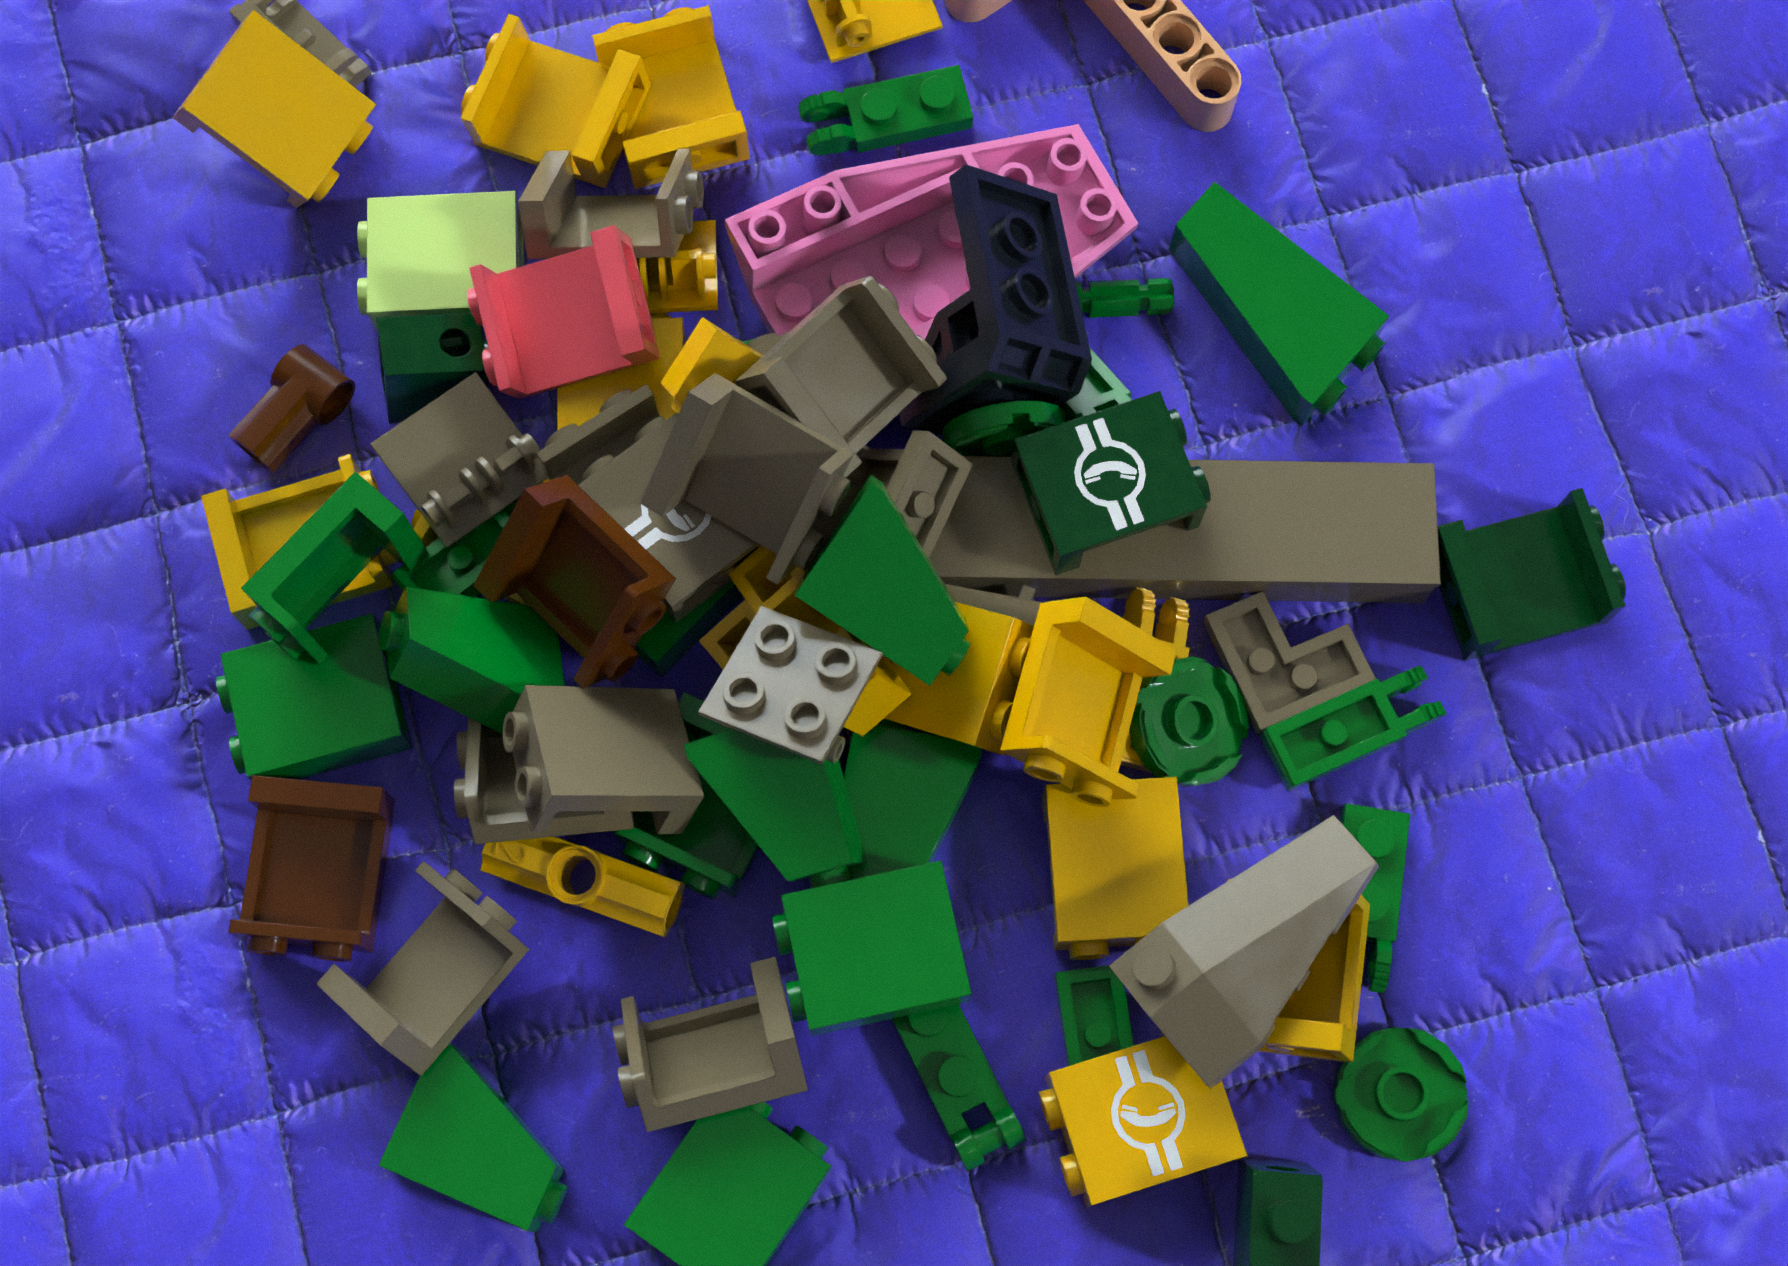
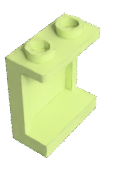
(427, 243)

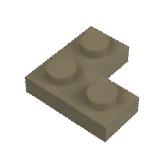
(1281, 678)

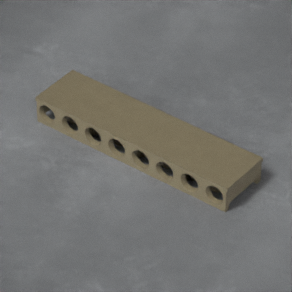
(1268, 529)

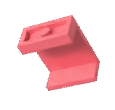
(564, 317)

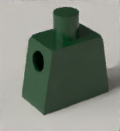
(426, 358)
(1277, 1213)

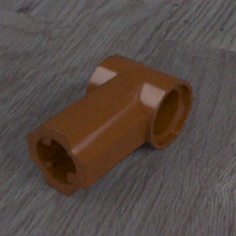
(301, 395)

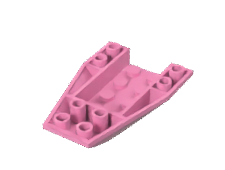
(903, 229)

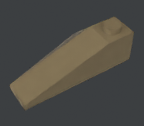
(1238, 953)

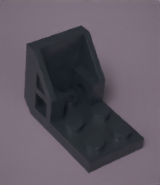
(1018, 302)

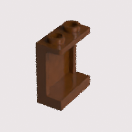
(578, 576)
(314, 867)

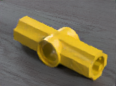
(619, 888)

